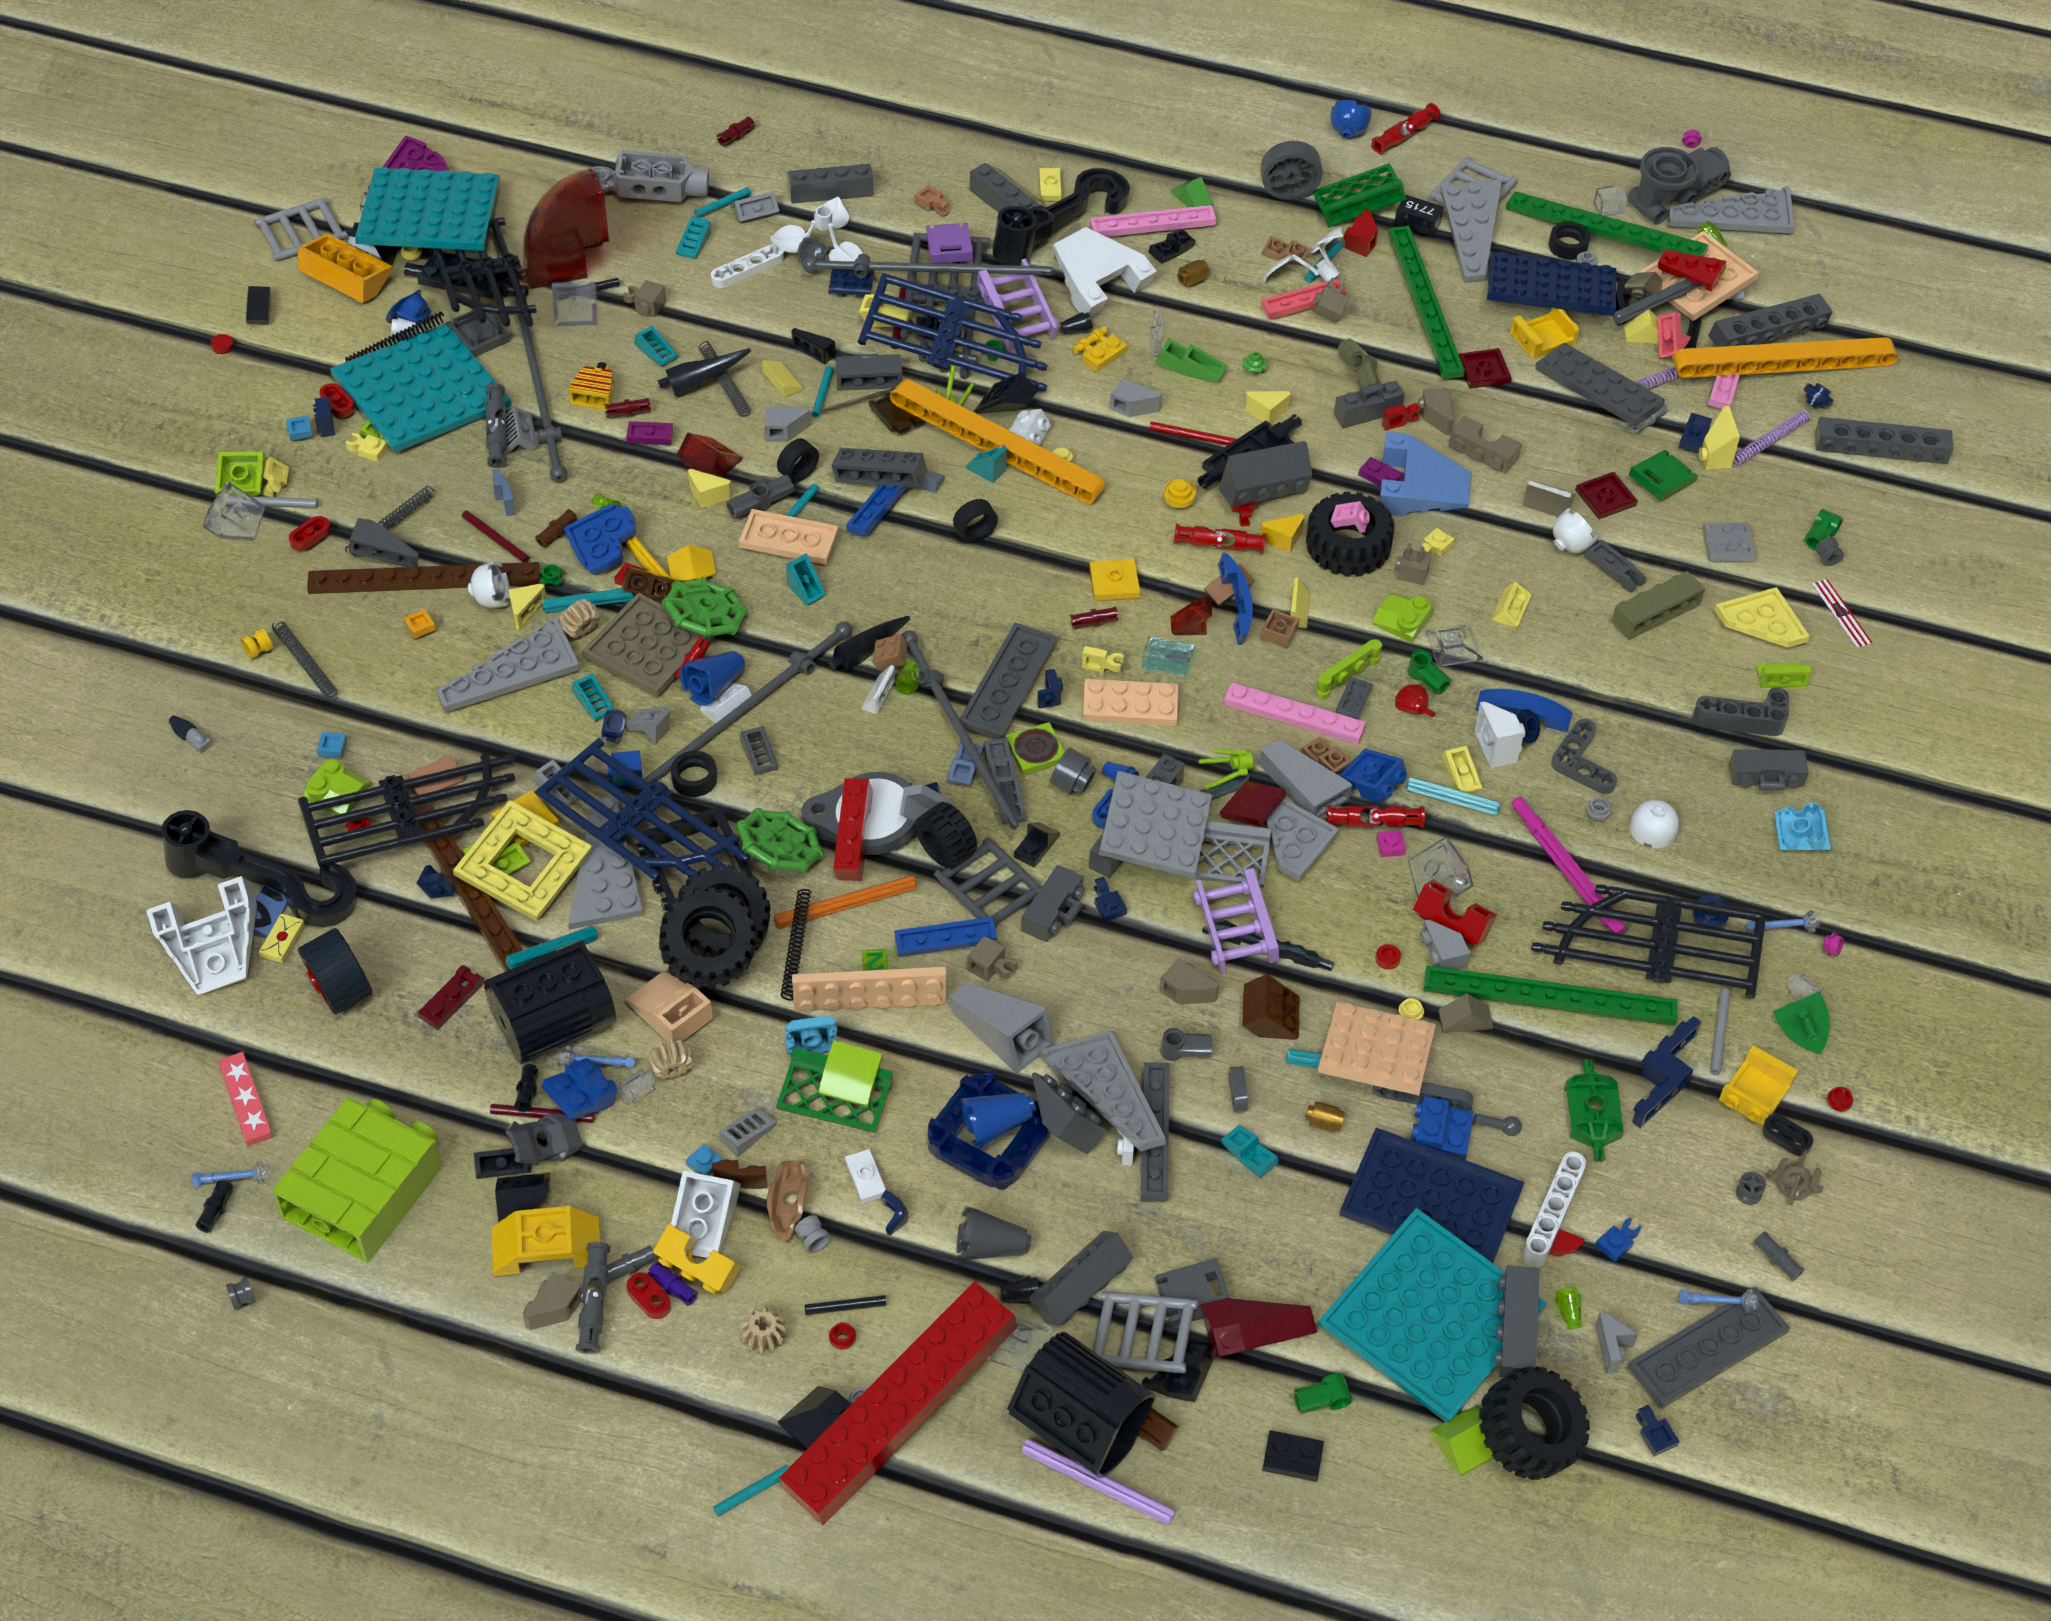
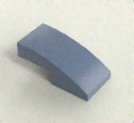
(503, 492)
(962, 767)

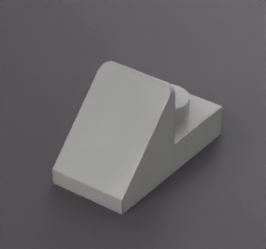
(652, 721)
(1613, 1338)

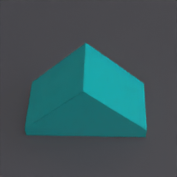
(989, 464)
(804, 580)

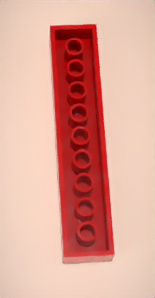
(898, 1402)

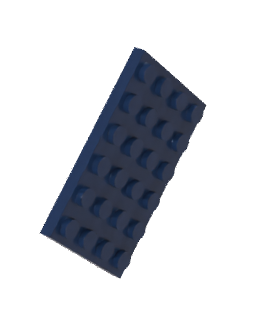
(1552, 283)
(1453, 1192)

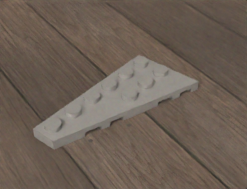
(1740, 212)
(1472, 218)
(518, 665)
(604, 882)
(1105, 1080)

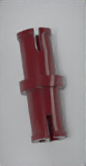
(735, 131)
(627, 407)
(1094, 617)

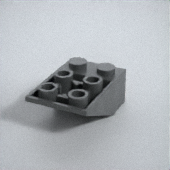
(1066, 1114)

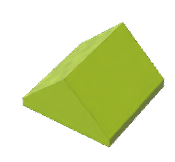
(1463, 1441)

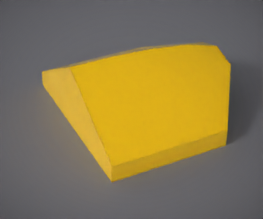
(691, 564)

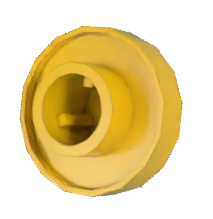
(1179, 493)

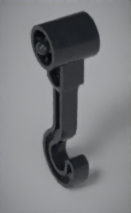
(1023, 228)
(196, 850)

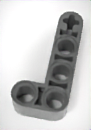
(1744, 716)

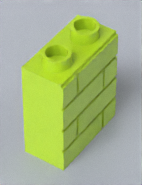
(358, 1177)

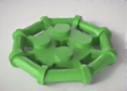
(705, 607)
(790, 842)

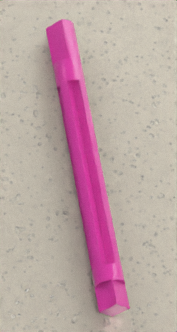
(1563, 860)

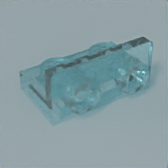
(1167, 656)

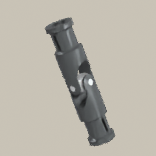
(496, 426)
(592, 1315)

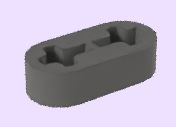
(1238, 1089)

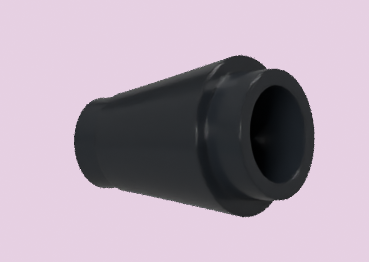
(1077, 324)
(1020, 1289)

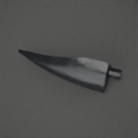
(695, 373)
(861, 646)

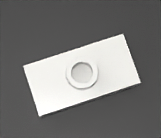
(865, 1176)

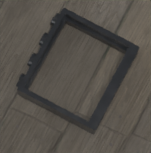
(715, 819)

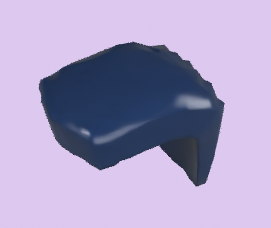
(613, 725)
(900, 1211)

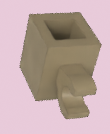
(647, 299)
(1330, 302)
(1413, 565)
(988, 959)

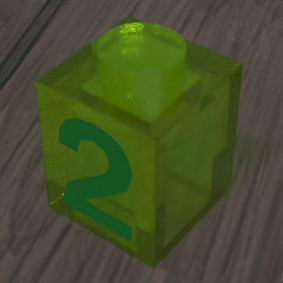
(874, 959)

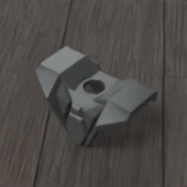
(561, 1137)

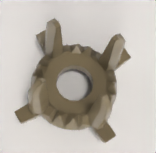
(1792, 1192)

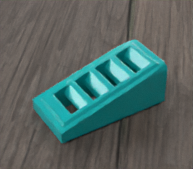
(697, 226)
(641, 341)
(591, 682)

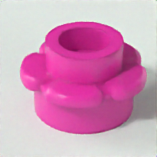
(1691, 138)
(1833, 944)

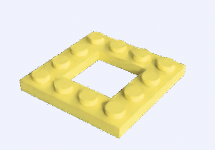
(533, 900)

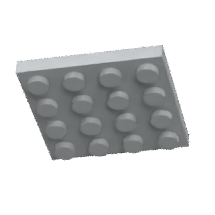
(1155, 824)

